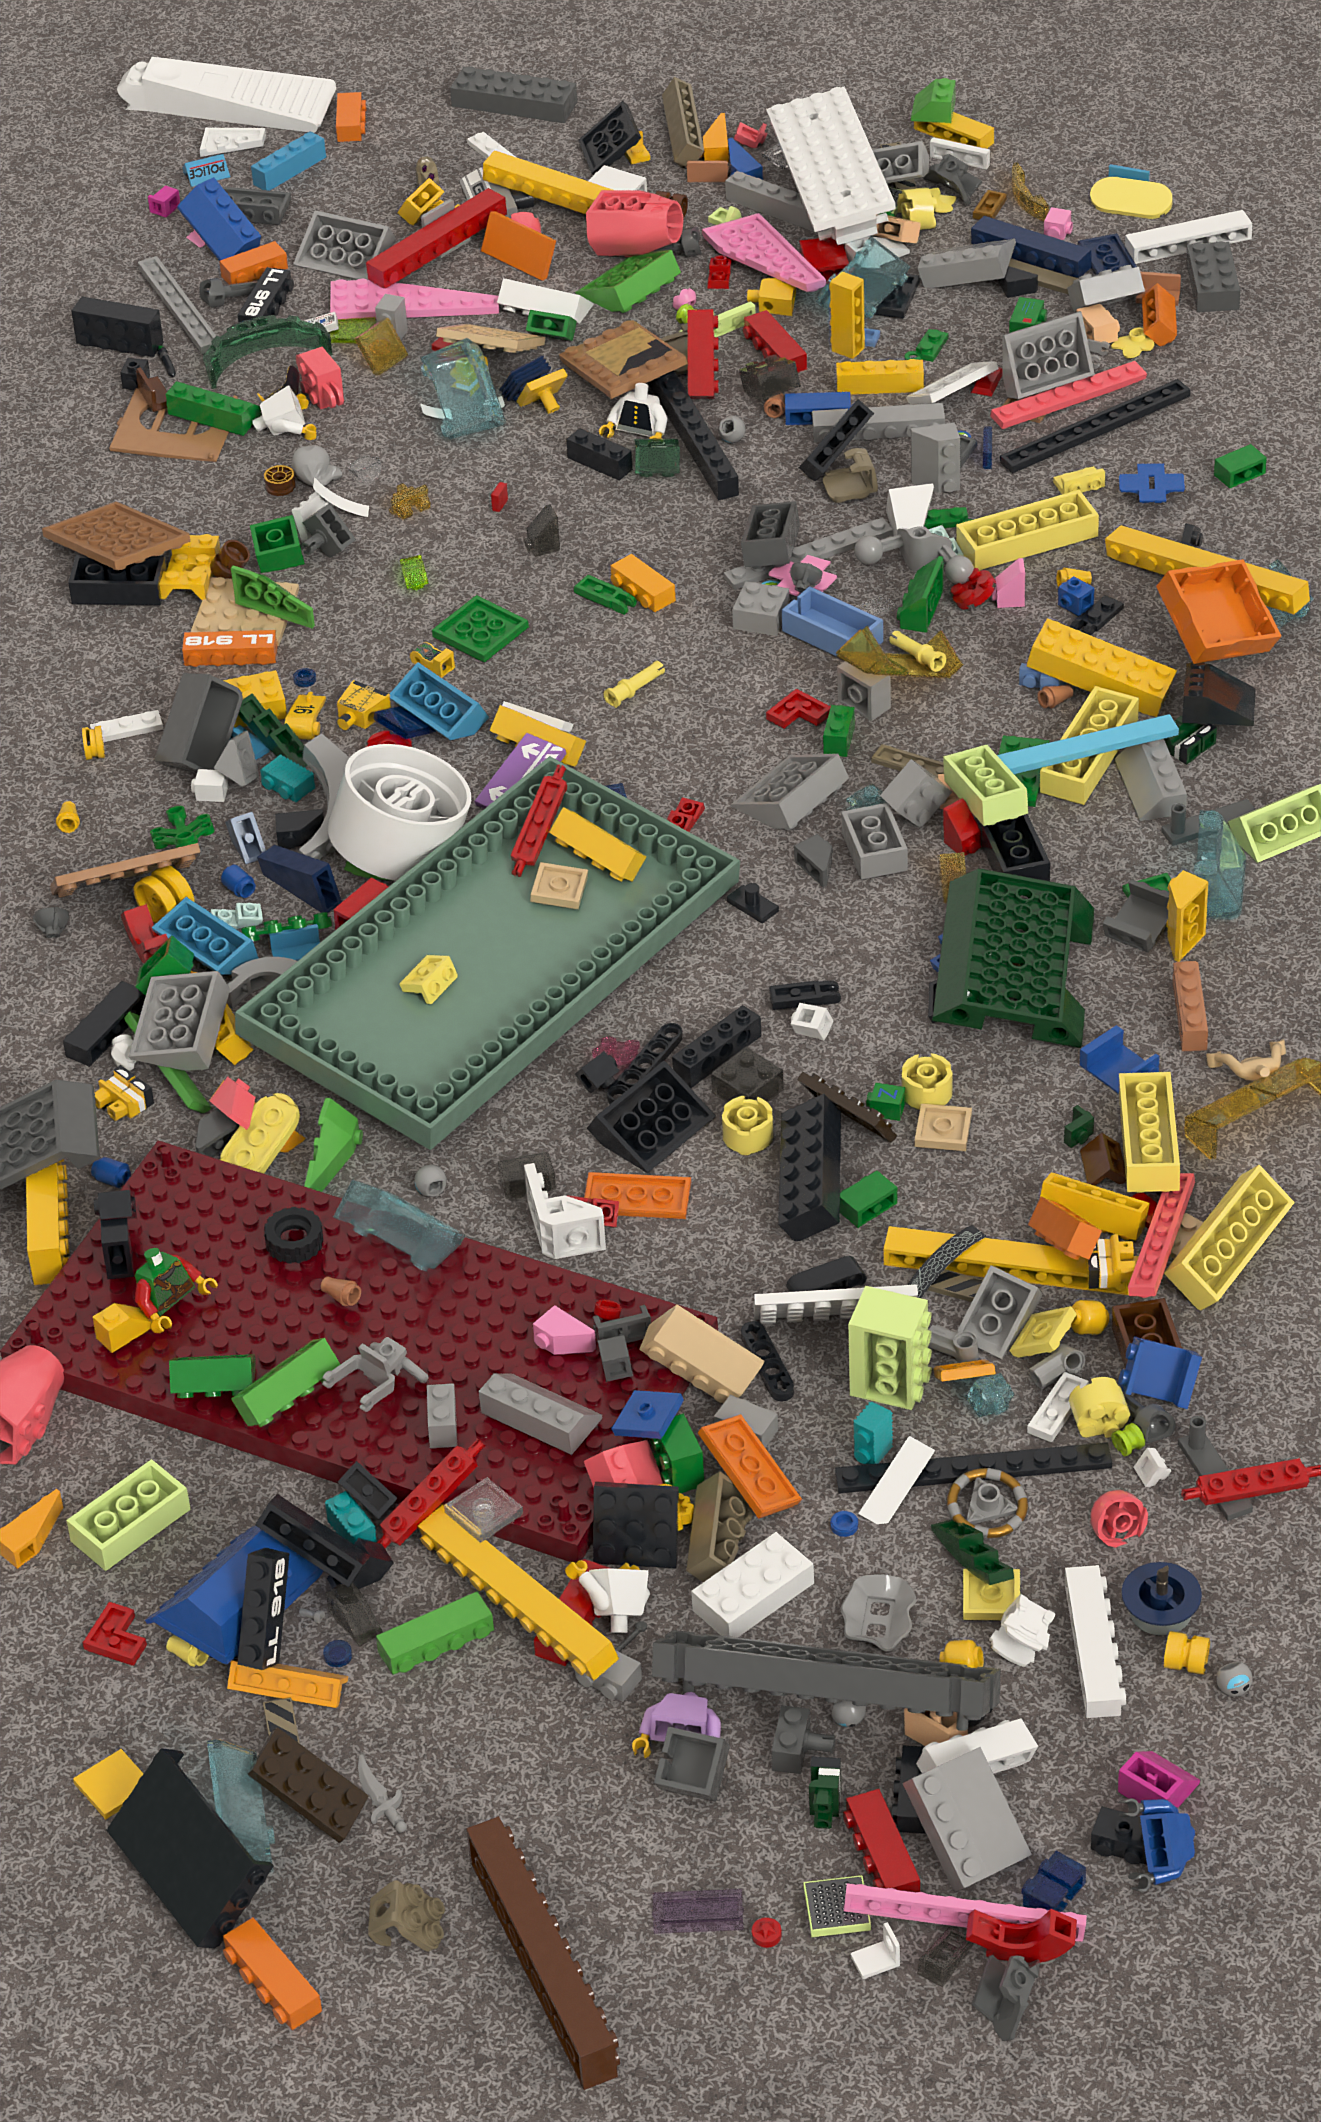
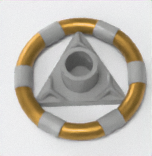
(988, 1502)

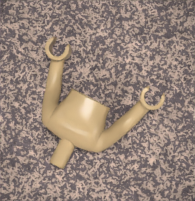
(1252, 1067)

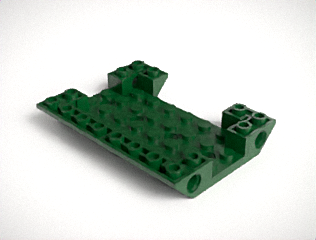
(983, 943)

